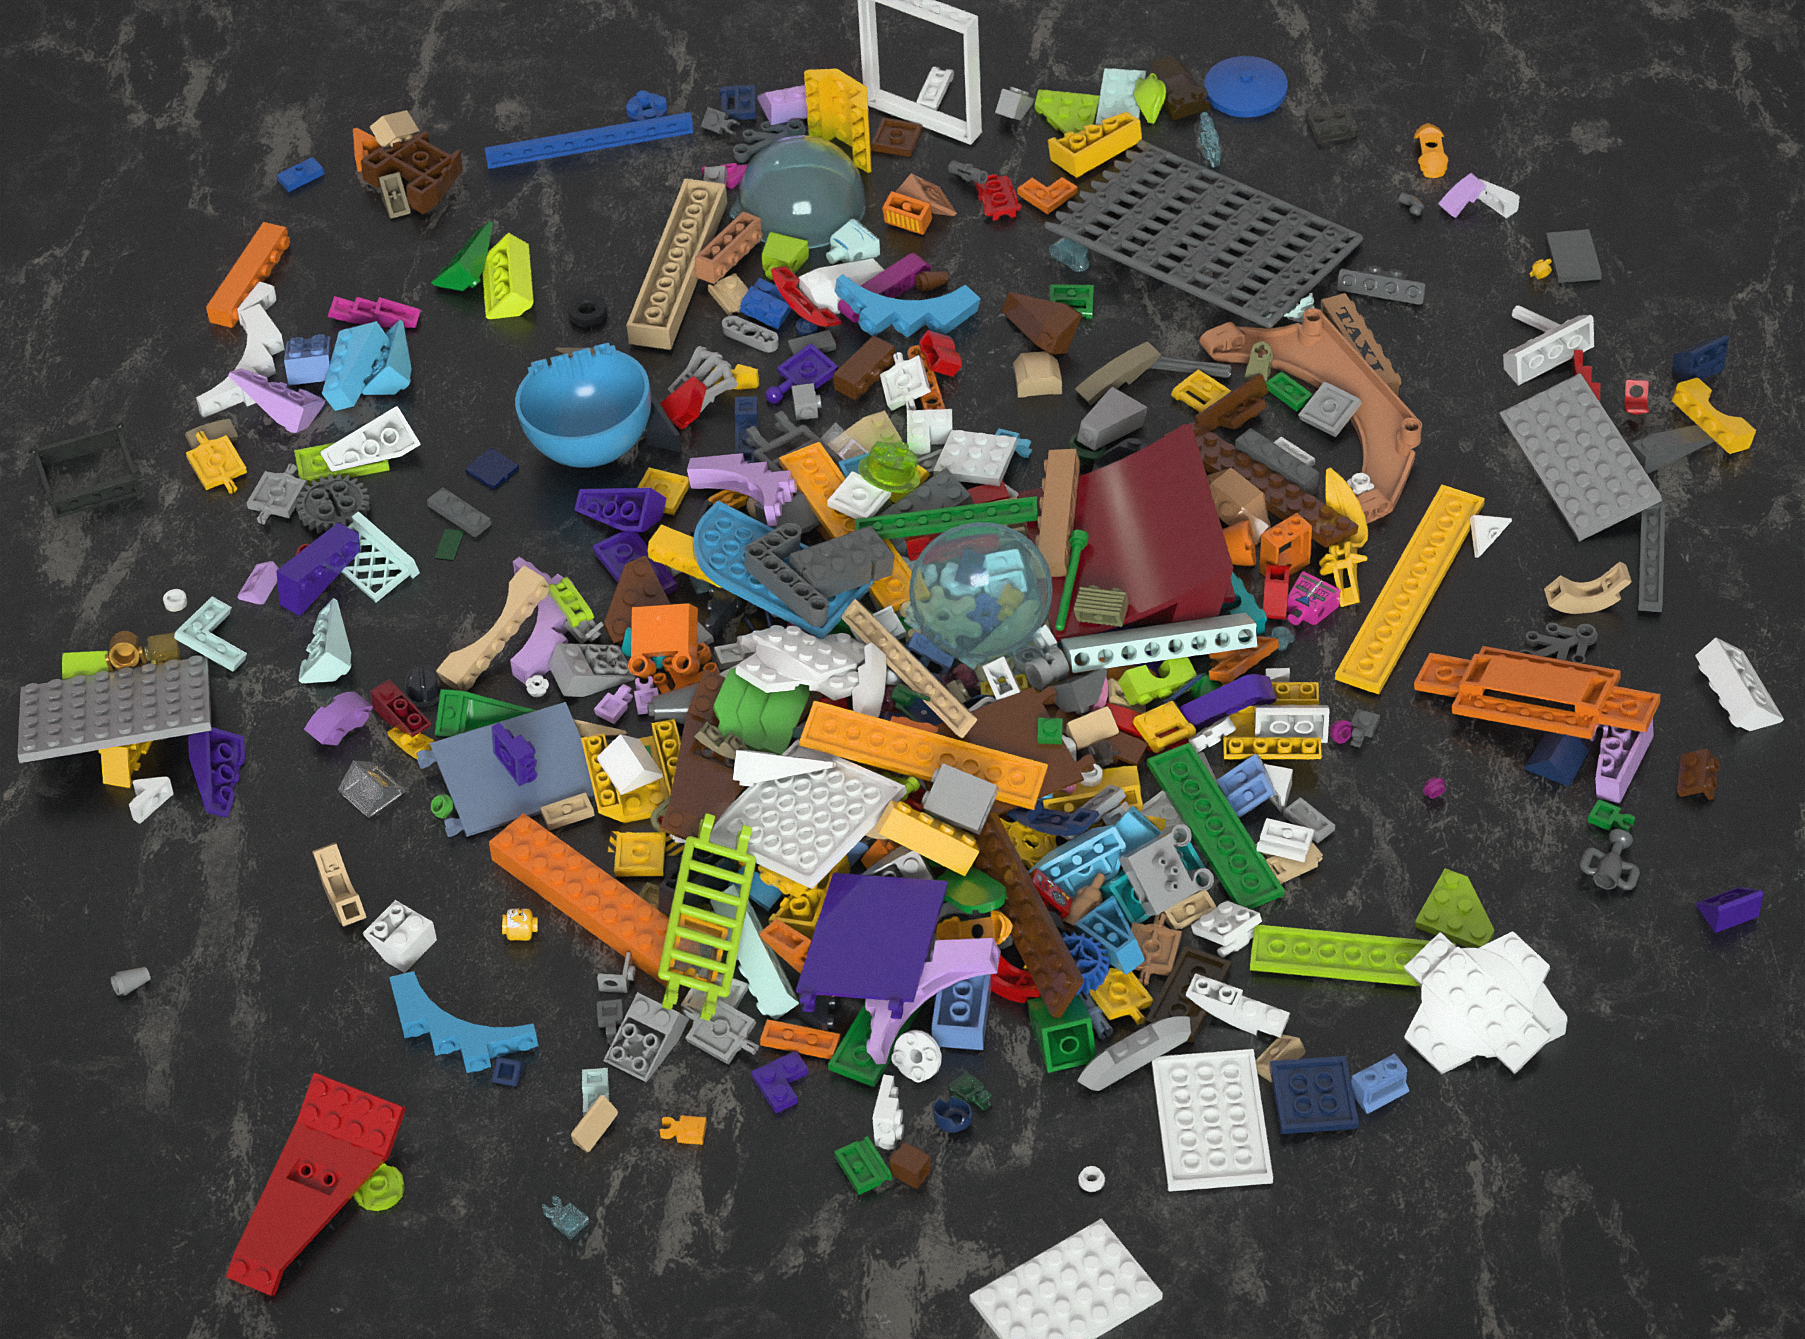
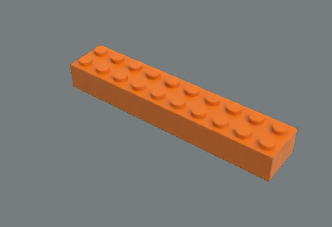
(582, 892)

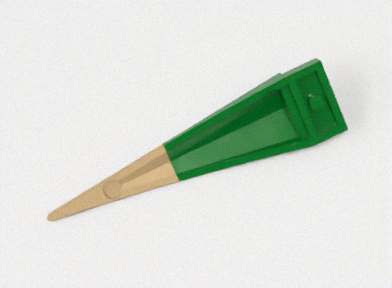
(467, 711)

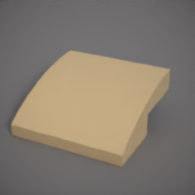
(1189, 910)

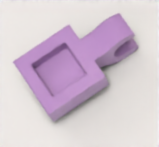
(614, 706)

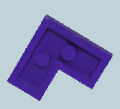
(775, 1077)

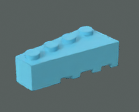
(352, 363)

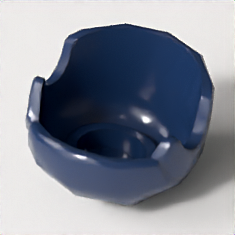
(952, 1115)

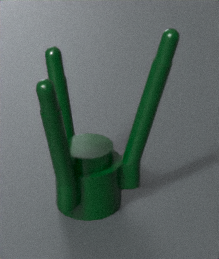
(905, 697)

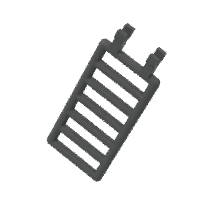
(791, 432)

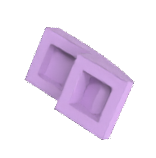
(1464, 191)

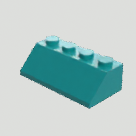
(1125, 895)

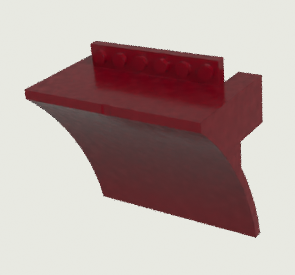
(1148, 535)

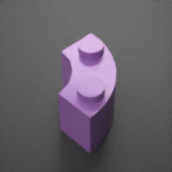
(338, 718)

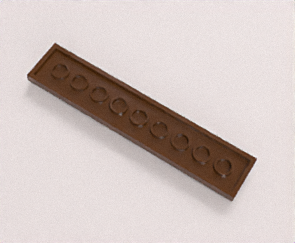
(1281, 495)
(1033, 927)

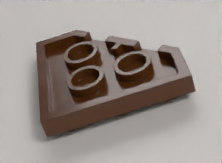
(635, 588)

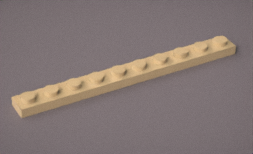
(910, 668)

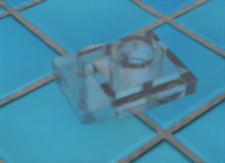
(842, 443)

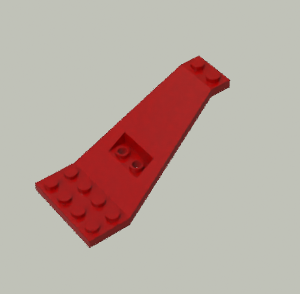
(336, 1135)

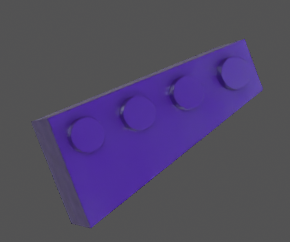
(315, 567)

